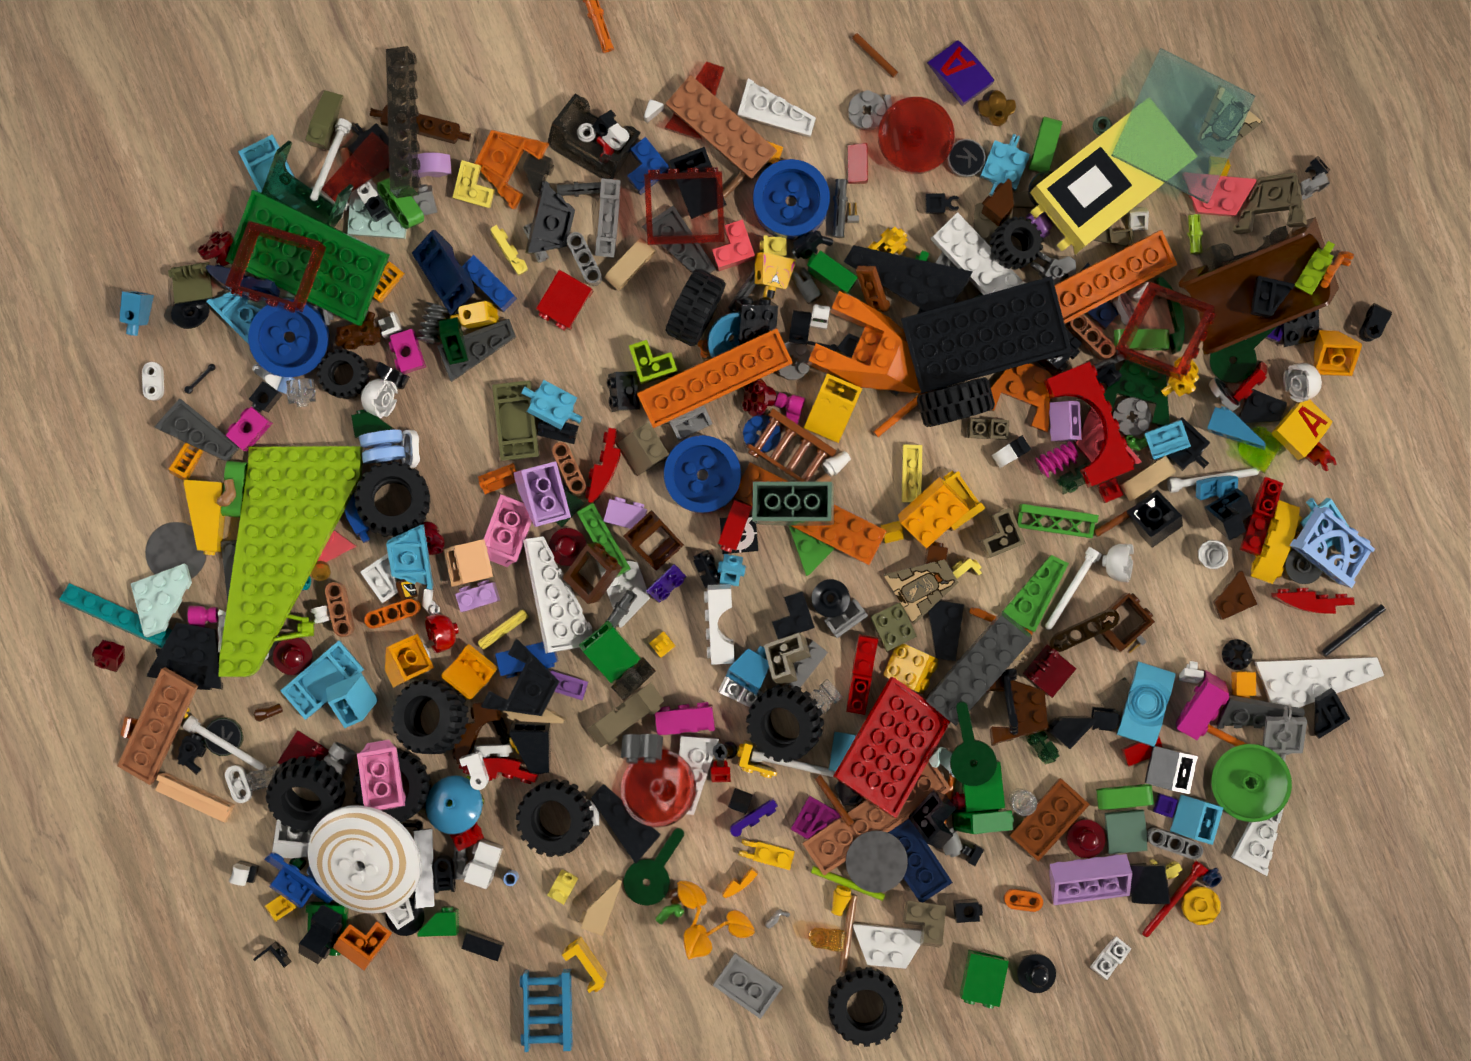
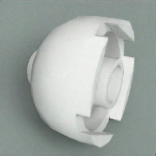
(1302, 381)
(378, 397)
(1119, 562)

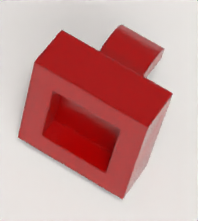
(1110, 490)
(720, 774)

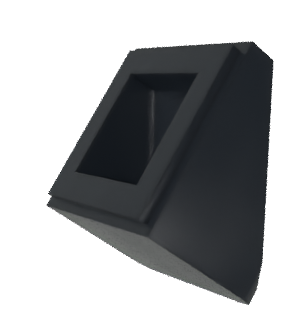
(740, 800)

